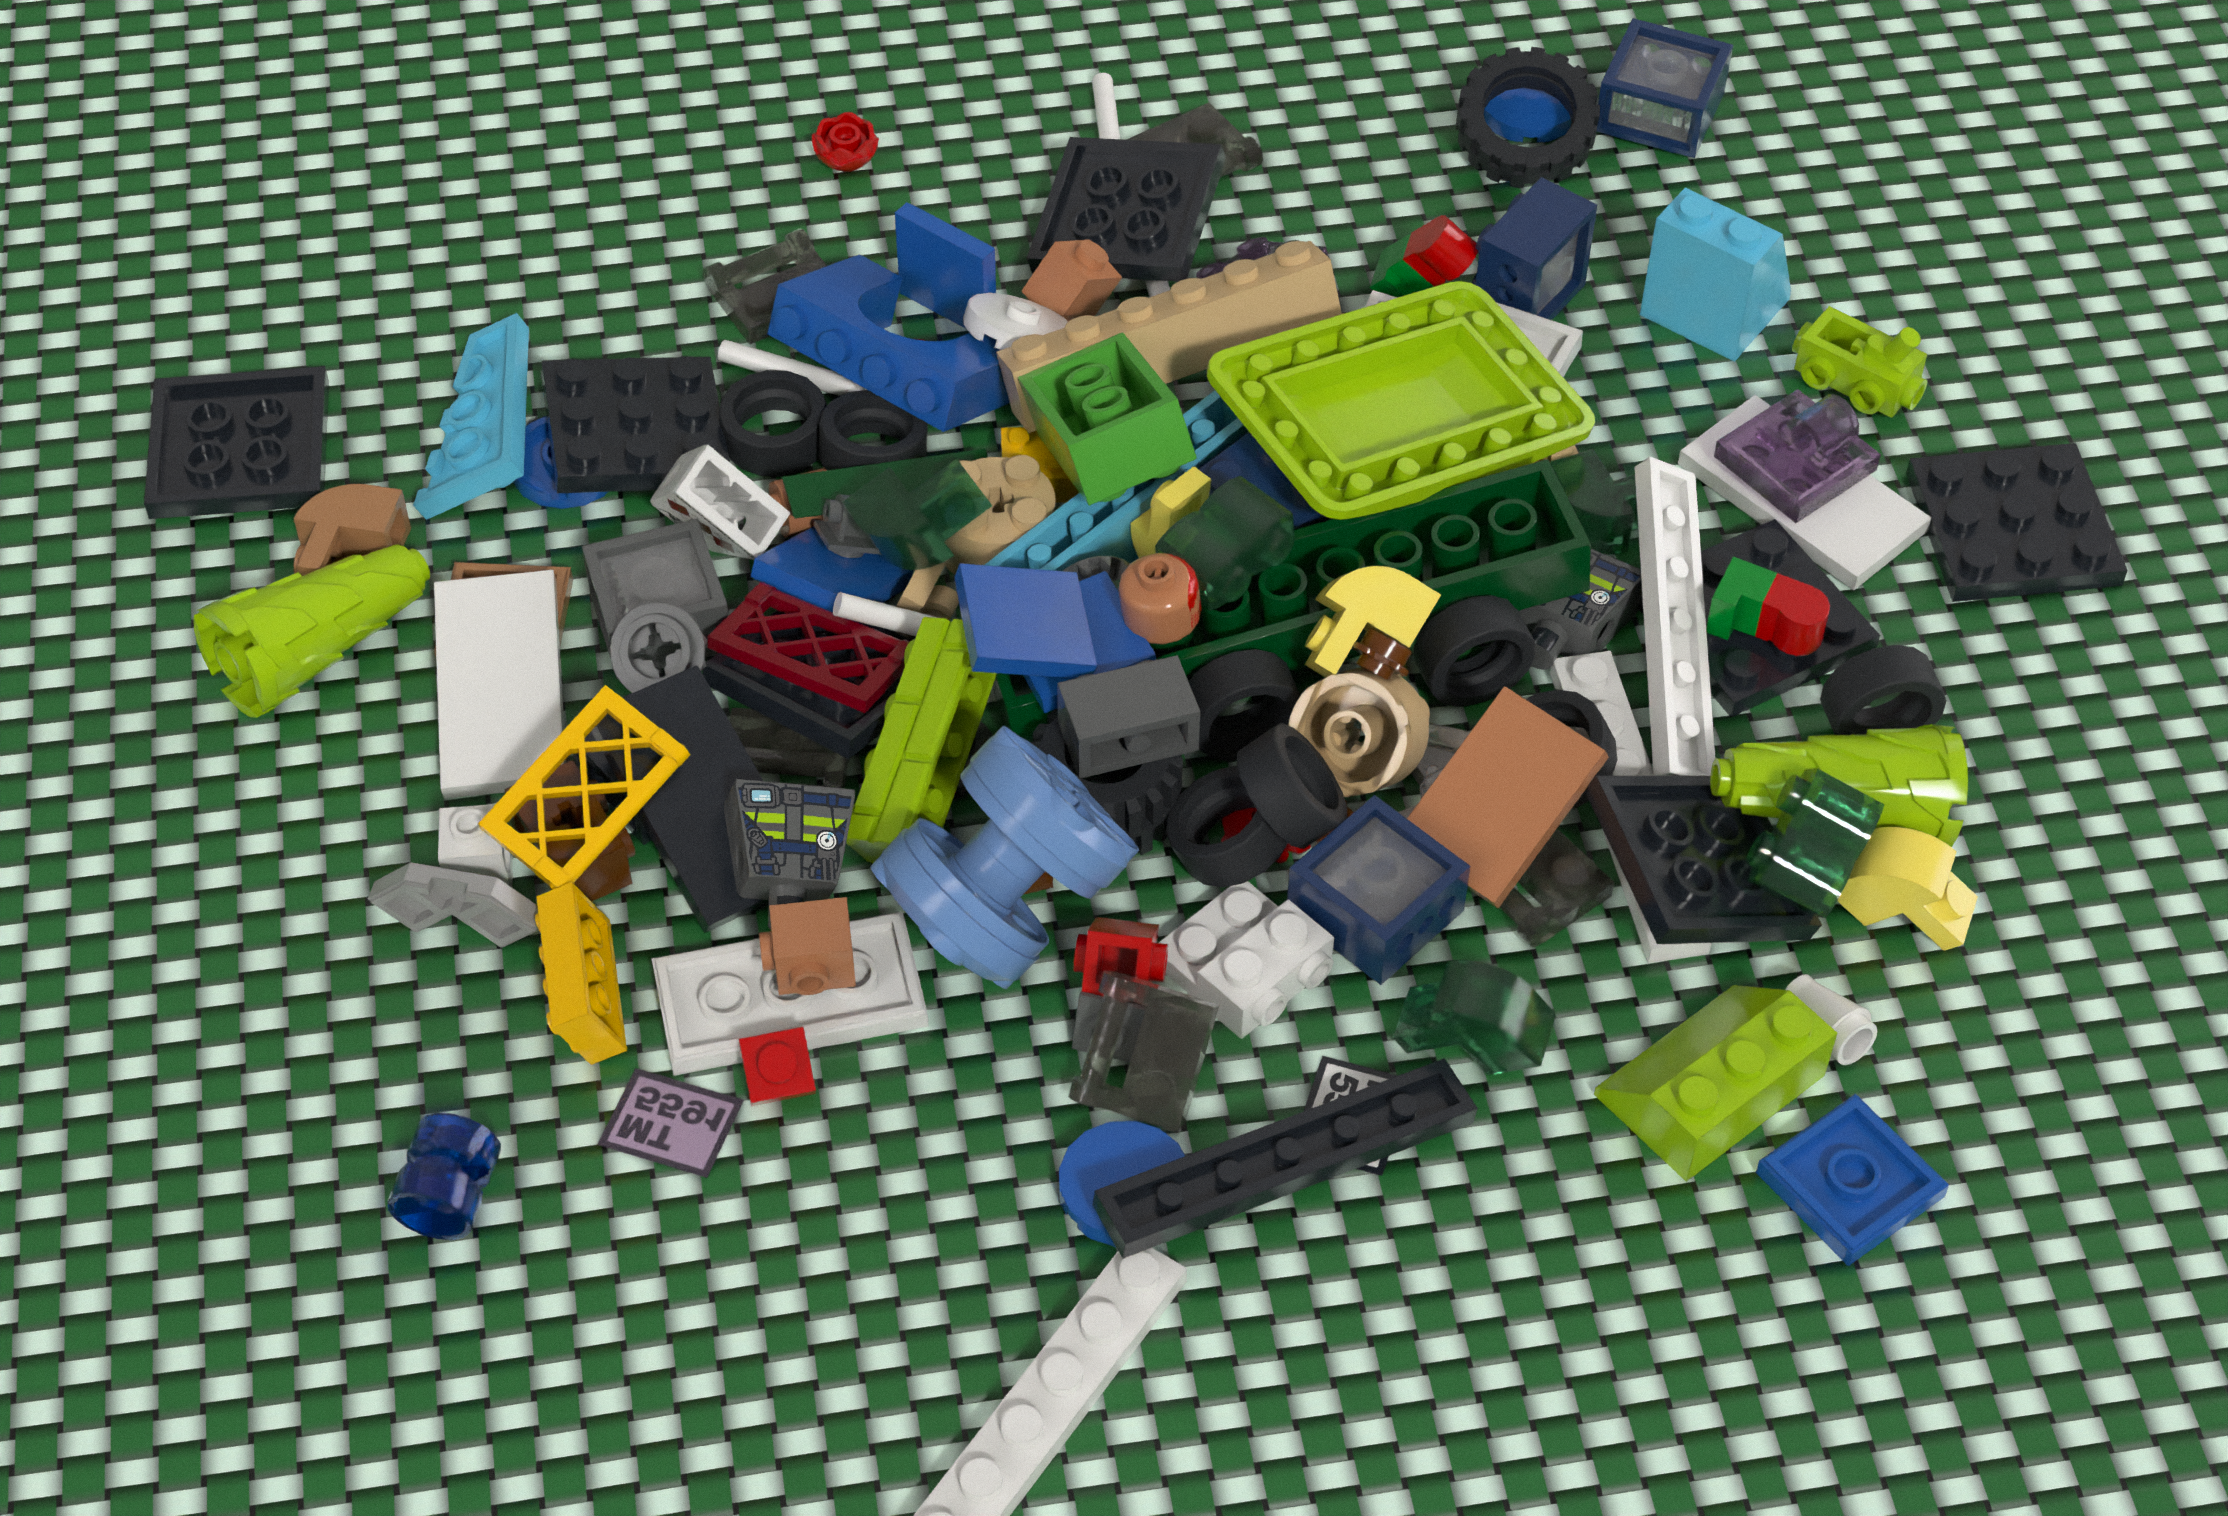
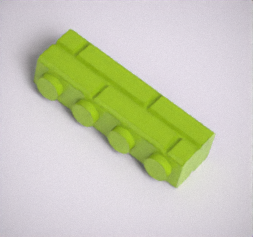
(922, 740)

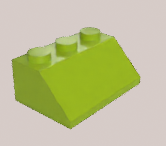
(1720, 1075)

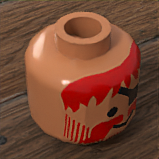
(1160, 598)

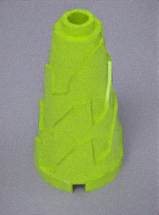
(302, 624)
(1907, 769)

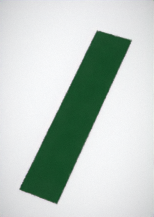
(810, 490)

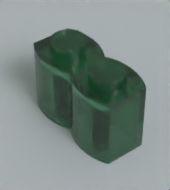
(1230, 540)
(1814, 841)

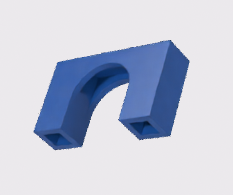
(841, 323)

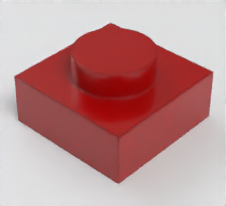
(777, 1066)

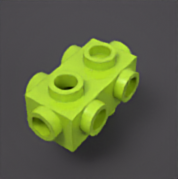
(1861, 362)

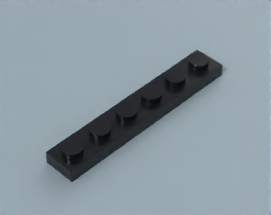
(1283, 1157)

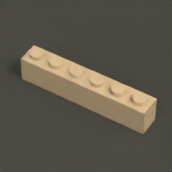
(1193, 319)

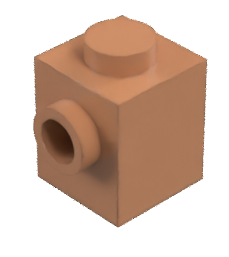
(1073, 279)
(809, 946)

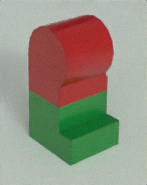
(1424, 259)
(1768, 608)

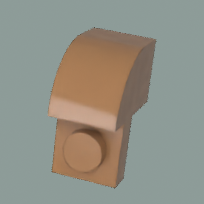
(348, 523)

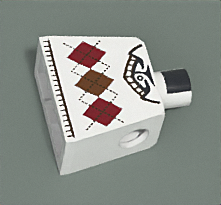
(719, 495)

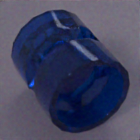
(444, 1176)

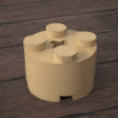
(1019, 501)
(1390, 717)

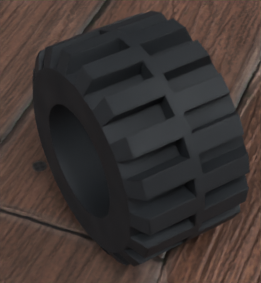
(1135, 804)

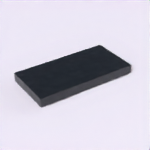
(688, 809)

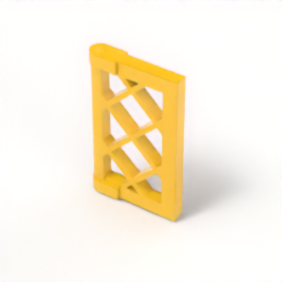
(569, 742)

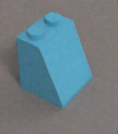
(1714, 274)

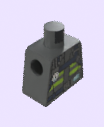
(1588, 619)
(787, 839)

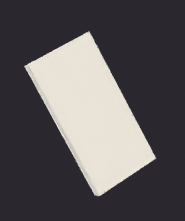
(1845, 537)
(496, 678)
(724, 995)

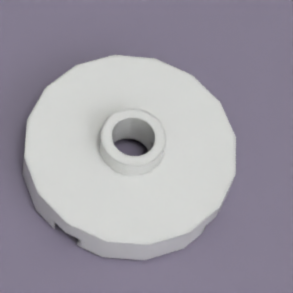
(1008, 318)

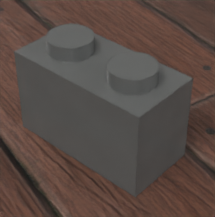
(1128, 716)

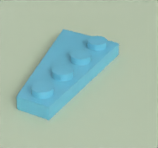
(484, 423)

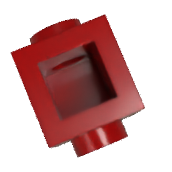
(1121, 948)

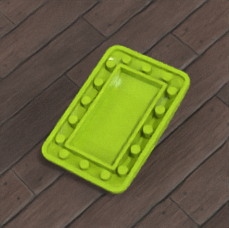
(1400, 400)

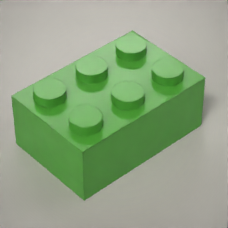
(1107, 419)

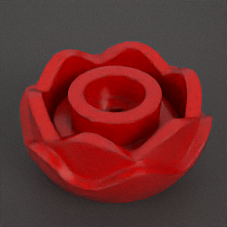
(845, 142)

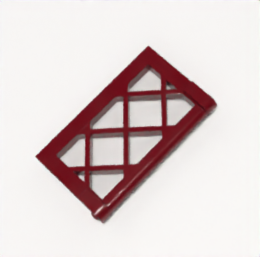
(822, 678)

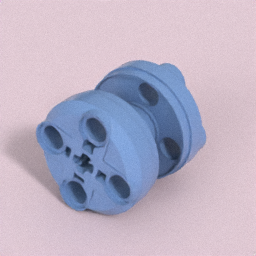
(972, 892)

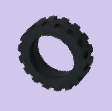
(1532, 71)

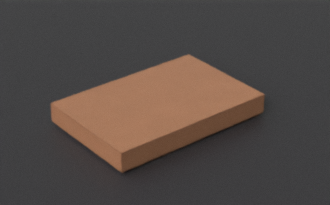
(1507, 792)

